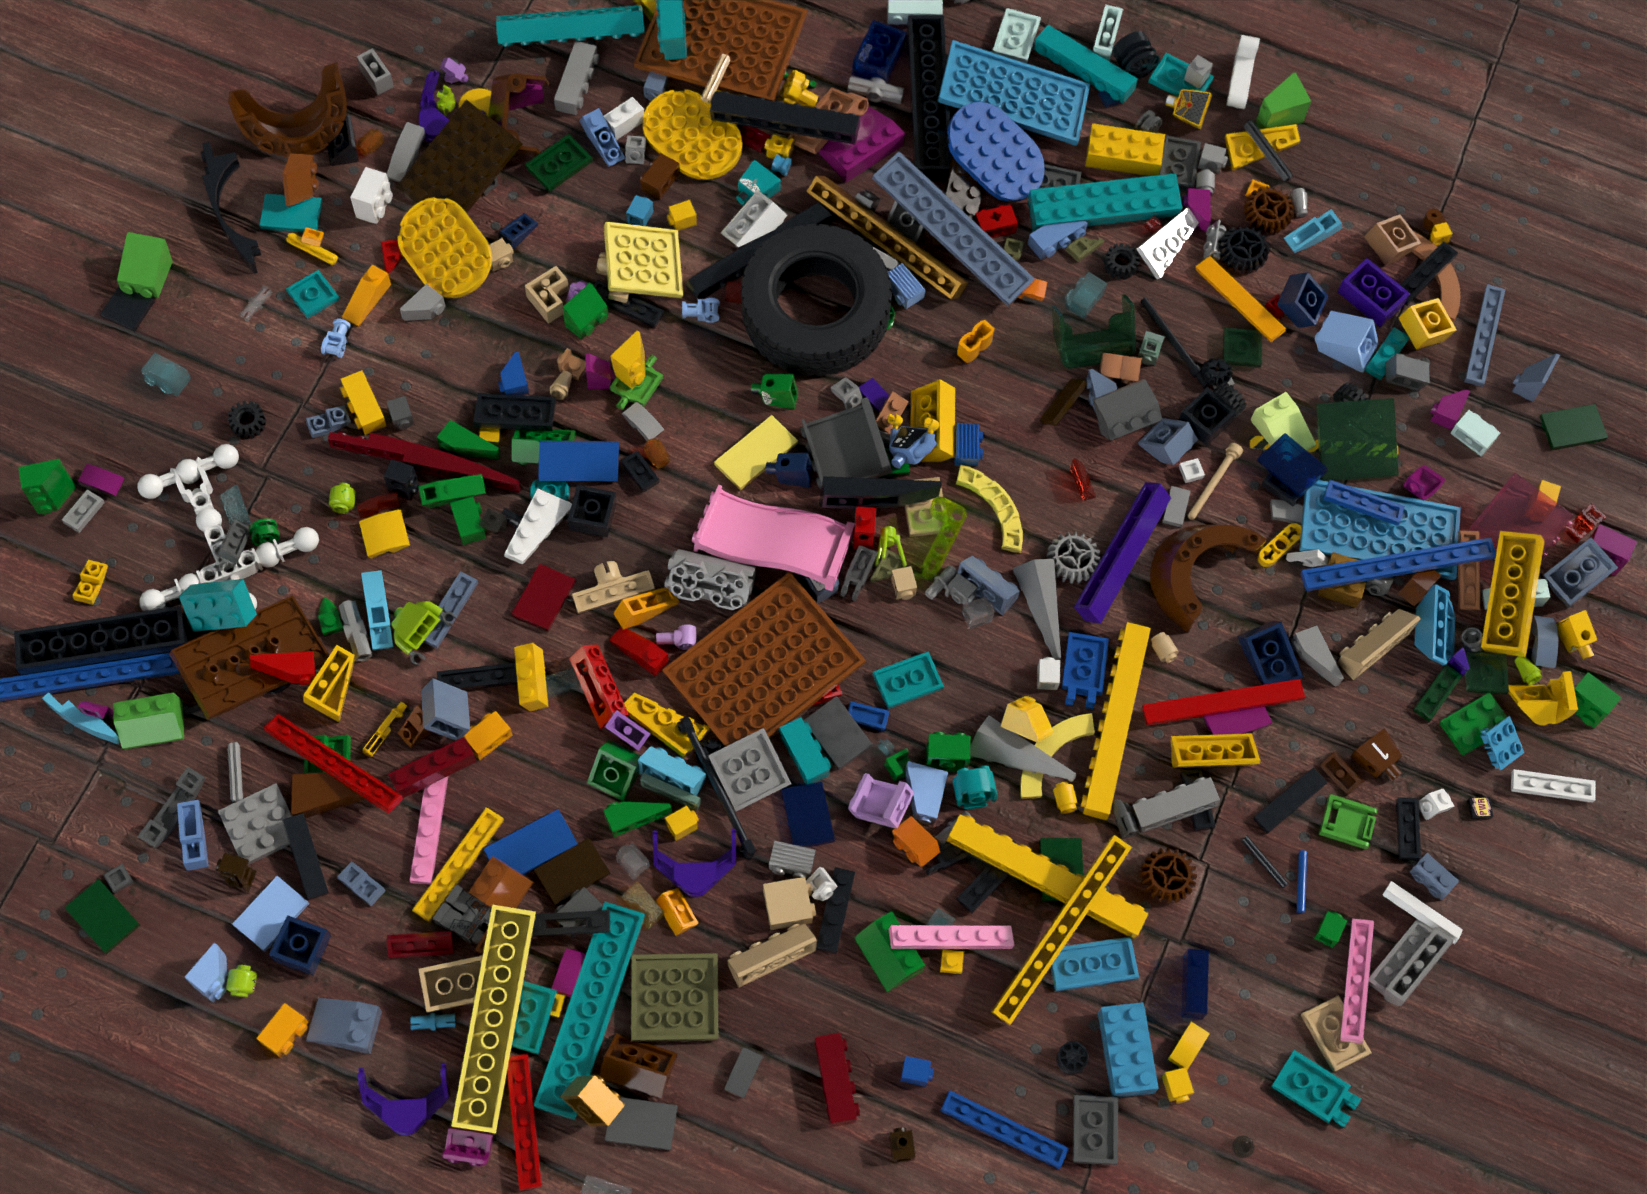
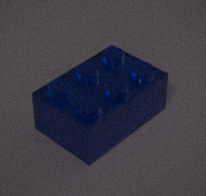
(879, 52)

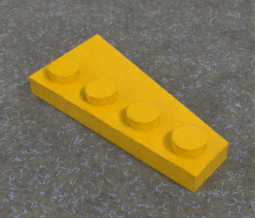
(1243, 149)
(662, 723)

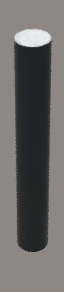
(1264, 862)

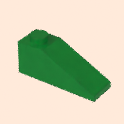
(464, 443)
(631, 815)

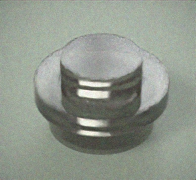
(1243, 1147)

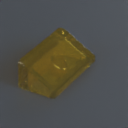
(639, 900)

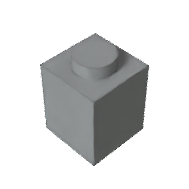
(1198, 71)

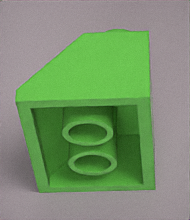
(149, 720)

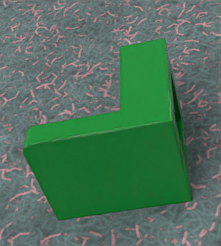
(896, 764)

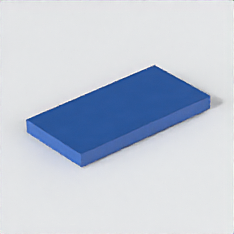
(578, 460)
(534, 843)

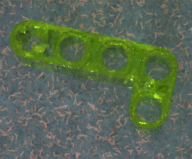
(941, 540)

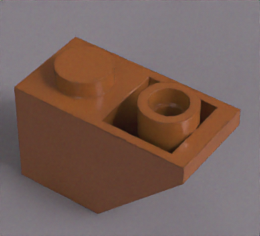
(412, 730)

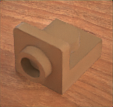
(572, 364)

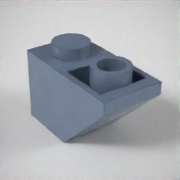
(1098, 385)

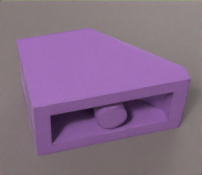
(627, 730)

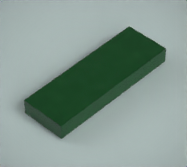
(1437, 693)

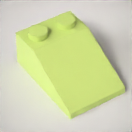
(1281, 417)

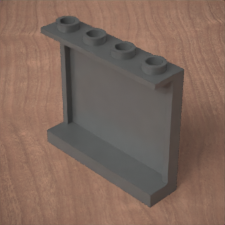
(847, 444)

